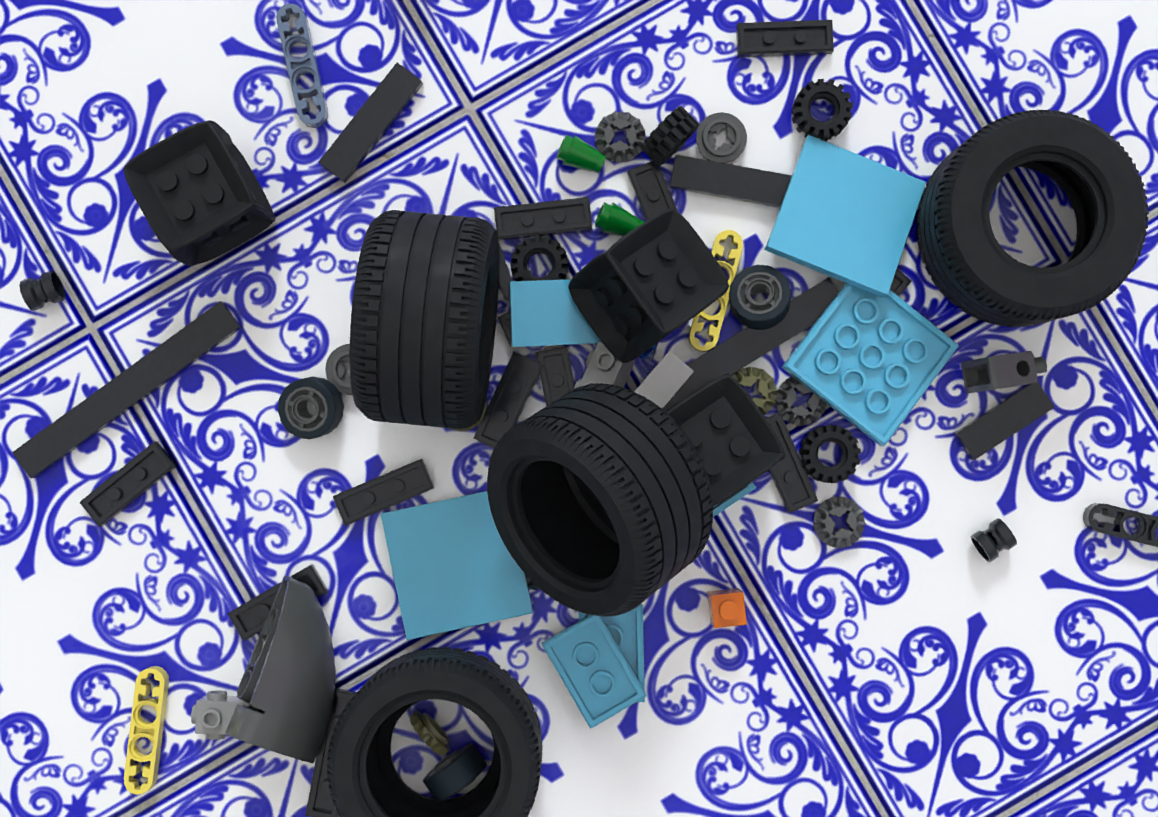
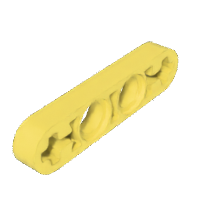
(714, 332)
(150, 730)

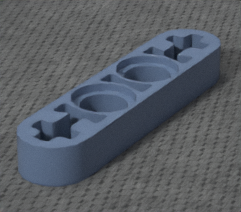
(300, 66)

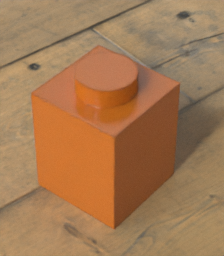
(726, 608)

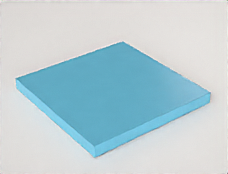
(845, 216)
(870, 359)
(452, 567)

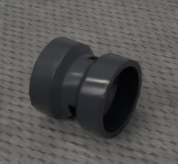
(41, 291)
(993, 540)

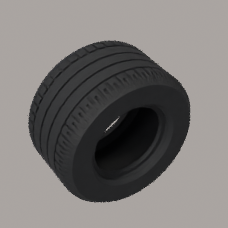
(958, 233)
(424, 319)
(621, 517)
(360, 748)

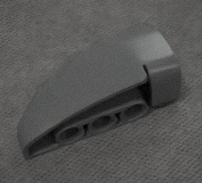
(288, 678)

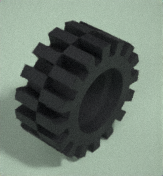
(831, 93)
(670, 136)
(534, 246)
(848, 460)

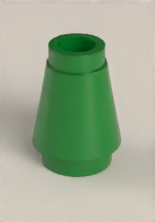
(579, 154)
(616, 220)

